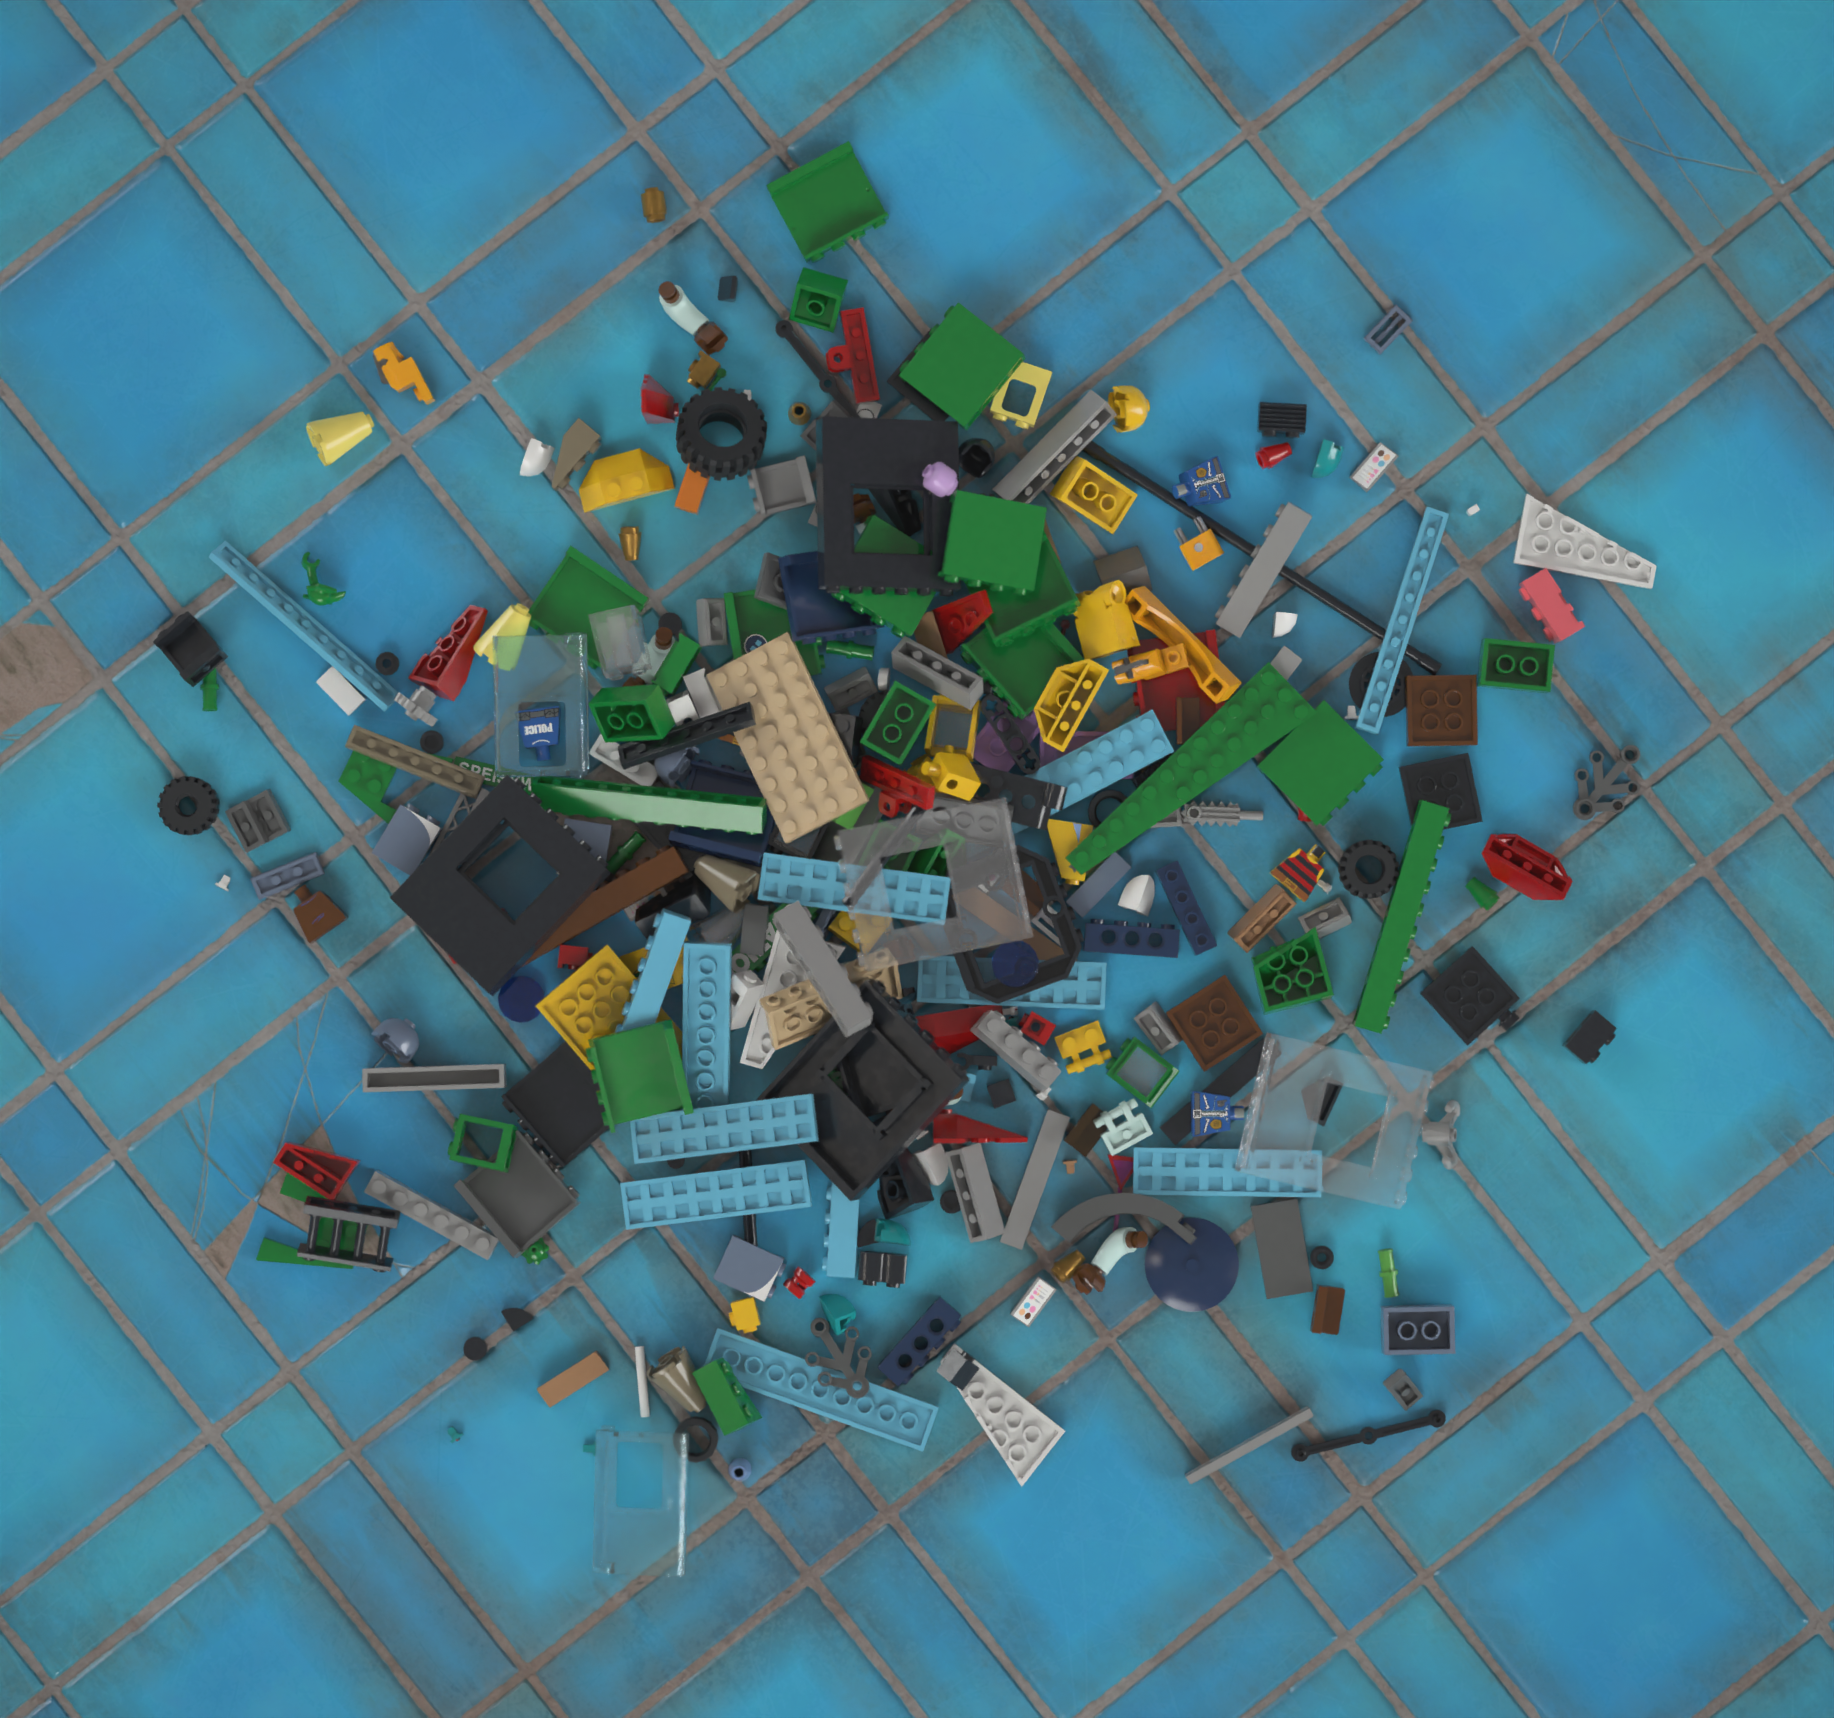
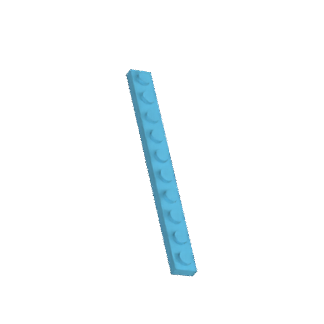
(1401, 620)
(304, 625)

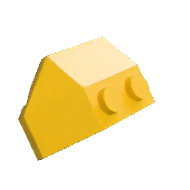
(624, 479)
(1067, 700)

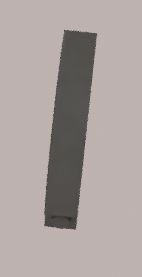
(1108, 1205)

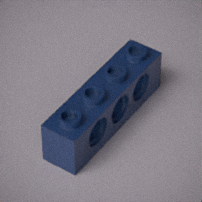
(1186, 908)
(1094, 943)
(938, 1310)

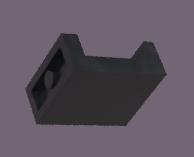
(190, 648)

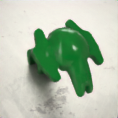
(317, 592)

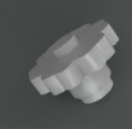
(418, 705)

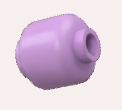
(940, 479)

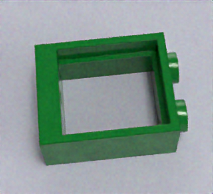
(505, 1149)

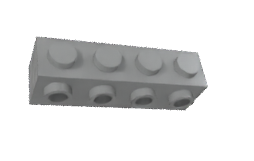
(937, 672)
(1016, 1050)
(975, 1192)

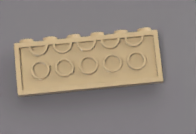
(802, 1013)

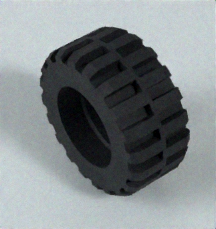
(728, 408)

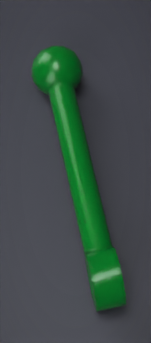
(721, 373)

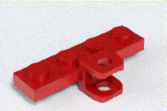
(855, 356)
(897, 786)

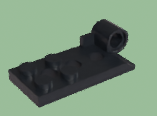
(1046, 795)

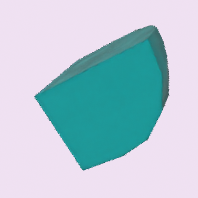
(1327, 459)
(891, 1232)
(837, 1311)

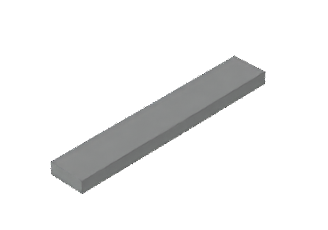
(1034, 1179)
(1249, 1445)

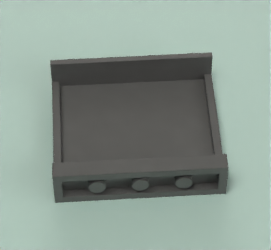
(524, 1201)

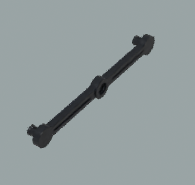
(784, 330)
(1301, 1452)

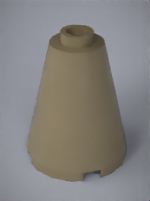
(727, 881)
(677, 1380)

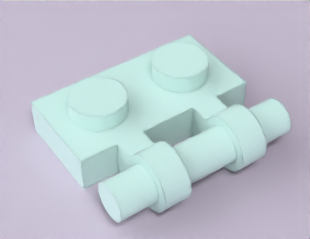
(1126, 1133)

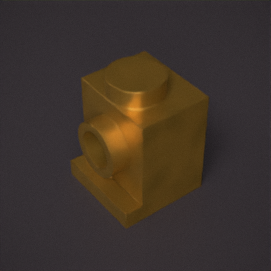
(702, 371)

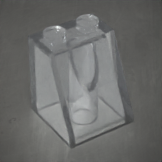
(620, 642)

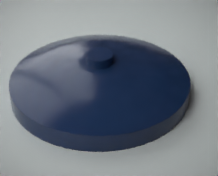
(1194, 1274)

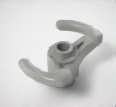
(1443, 1134)

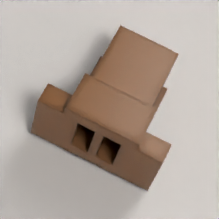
(1070, 1165)

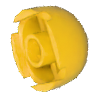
(1129, 406)

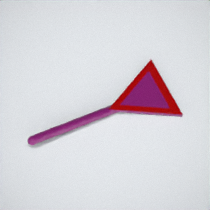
(1122, 1169)

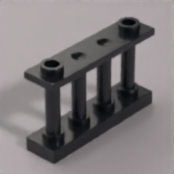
(358, 1213)

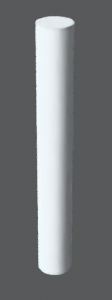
(642, 1381)

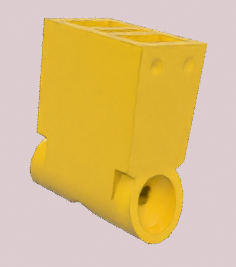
(1105, 621)

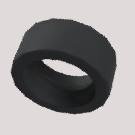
(1097, 799)
(712, 1431)

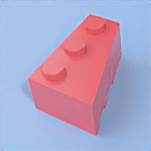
(1550, 606)

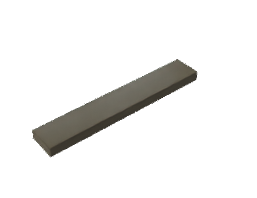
(415, 761)

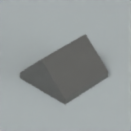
(1124, 566)

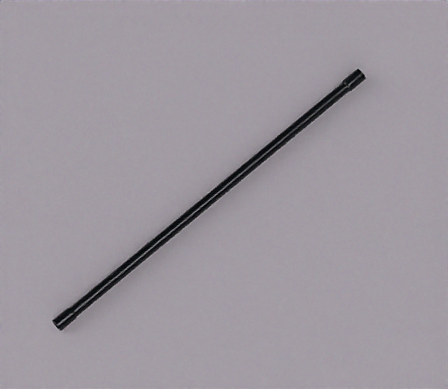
(1099, 453)

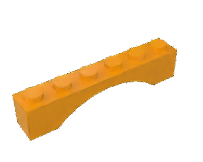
(1208, 670)

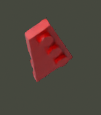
(961, 618)

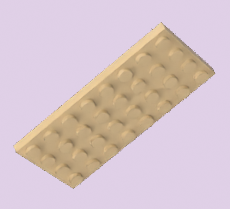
(794, 741)

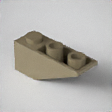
(575, 446)

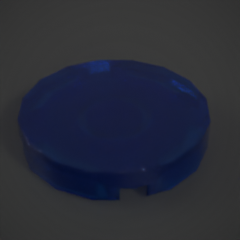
(1012, 957)
(519, 998)

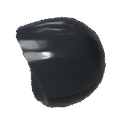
(976, 456)

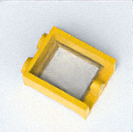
(952, 728)

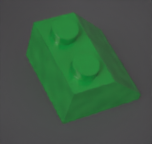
(818, 299)

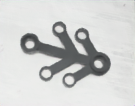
(1603, 785)
(841, 1361)

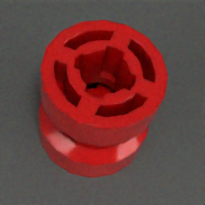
(801, 1277)

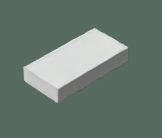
(340, 690)

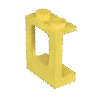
(1031, 375)

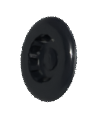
(1357, 681)

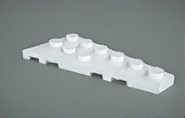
(1569, 547)
(780, 973)
(1011, 1422)

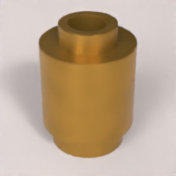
(653, 205)

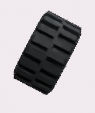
(1387, 860)

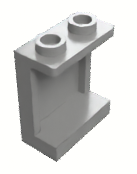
(782, 486)

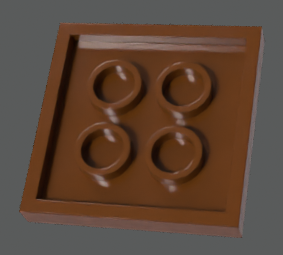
(1441, 710)
(1214, 1023)

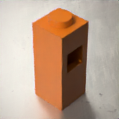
(691, 491)

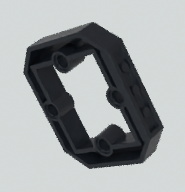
(1049, 970)

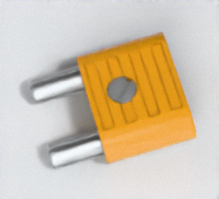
(1200, 548)

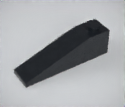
(899, 508)
(903, 1186)

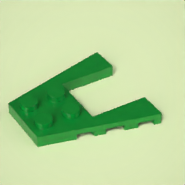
(370, 781)
(278, 1252)

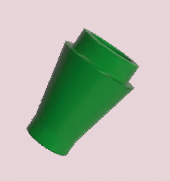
(1483, 894)

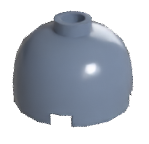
(676, 765)
(397, 1037)

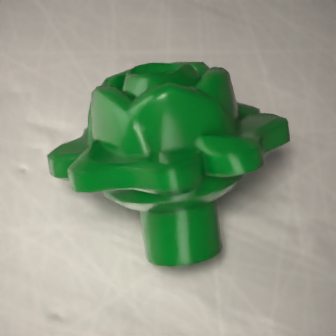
(536, 1252)

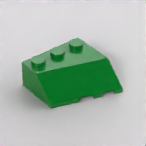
(1293, 975)

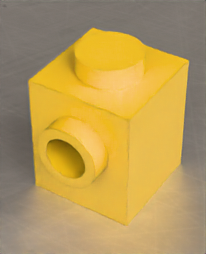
(745, 1314)

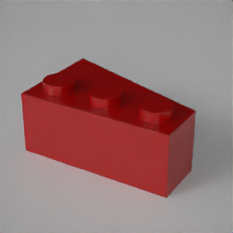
(317, 1168)

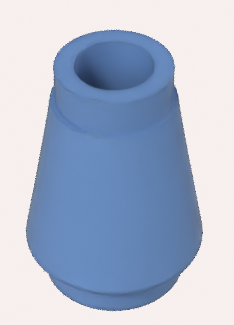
(739, 1463)

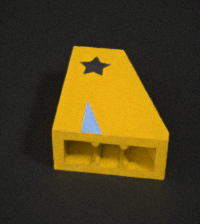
(1064, 839)

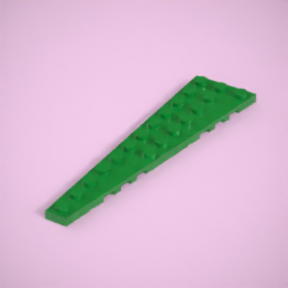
(1238, 731)

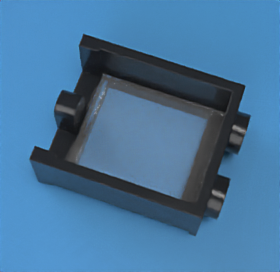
(801, 847)

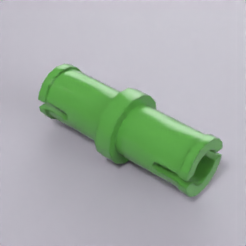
(1388, 1273)

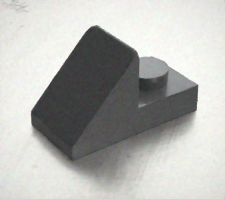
(1402, 1389)

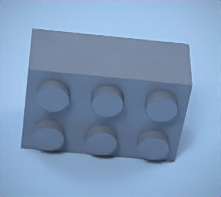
(1417, 1329)

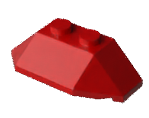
(1526, 867)

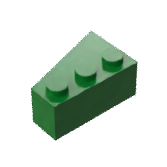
(726, 1396)

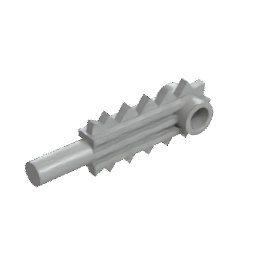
(1230, 814)

